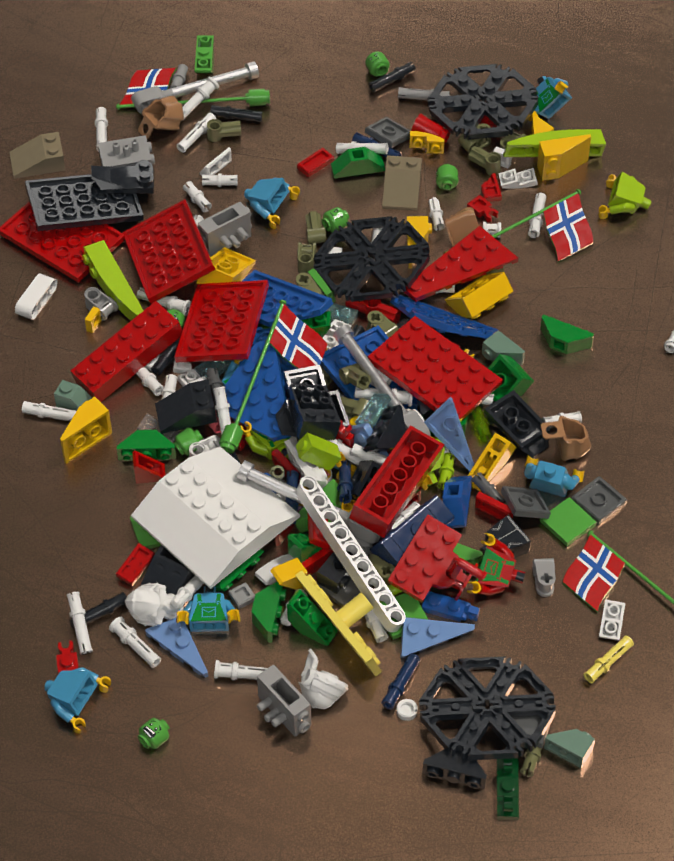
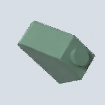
(500, 344)
(70, 395)
(570, 745)

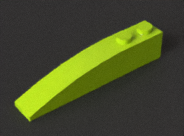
(529, 145)
(111, 278)

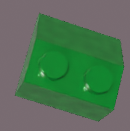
(513, 376)

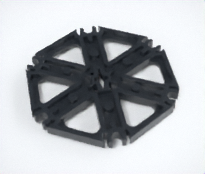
(474, 104)
(380, 249)
(478, 717)

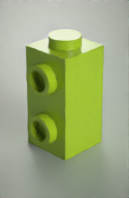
(318, 451)

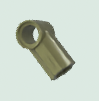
(218, 129)
(489, 161)
(315, 230)
(354, 375)
(354, 407)

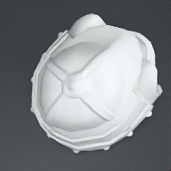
(151, 604)
(318, 687)

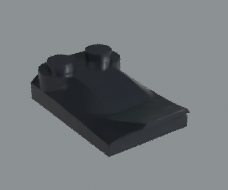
(125, 179)
(285, 419)
(518, 423)

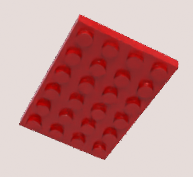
(58, 247)
(168, 251)
(222, 321)
(434, 368)

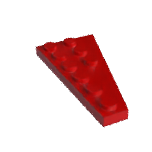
(462, 263)

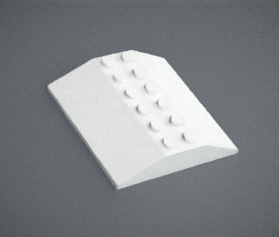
(211, 515)

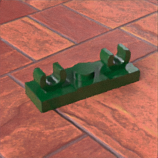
(507, 789)

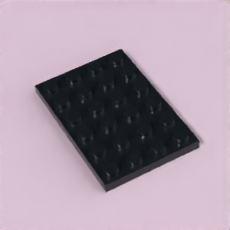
(78, 203)

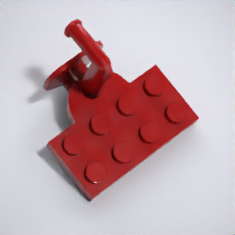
(432, 563)

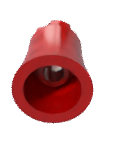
(424, 124)

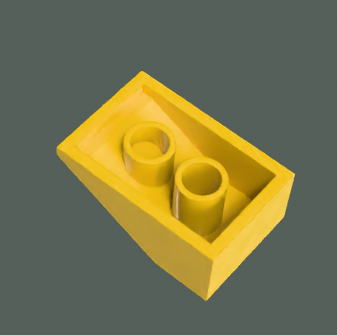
(562, 155)
(229, 267)
(85, 429)

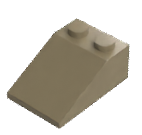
(38, 156)
(402, 183)

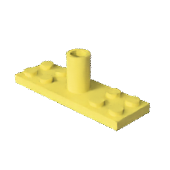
(344, 618)

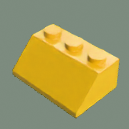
(480, 295)

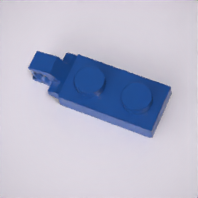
(449, 608)

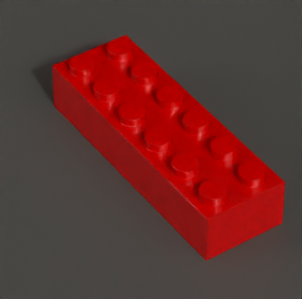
(127, 351)
(396, 481)

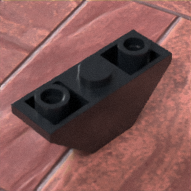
(387, 430)
(455, 769)

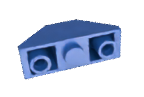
(457, 498)

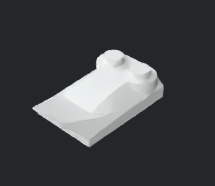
(304, 468)

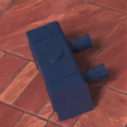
(396, 541)

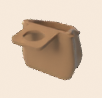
(163, 115)
(461, 224)
(570, 436)

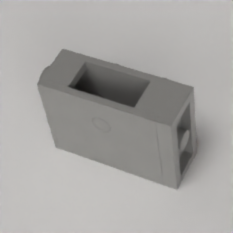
(125, 151)
(226, 228)
(284, 701)

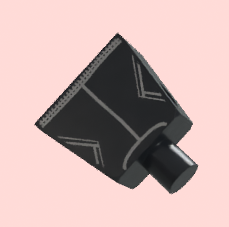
(511, 535)

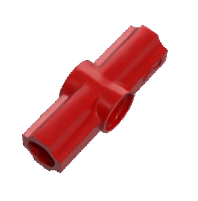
(367, 306)

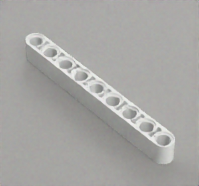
(350, 562)

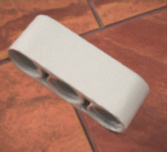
(36, 296)

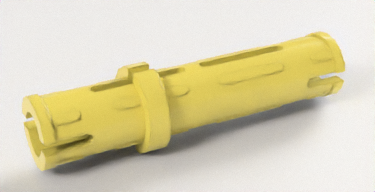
(593, 673)

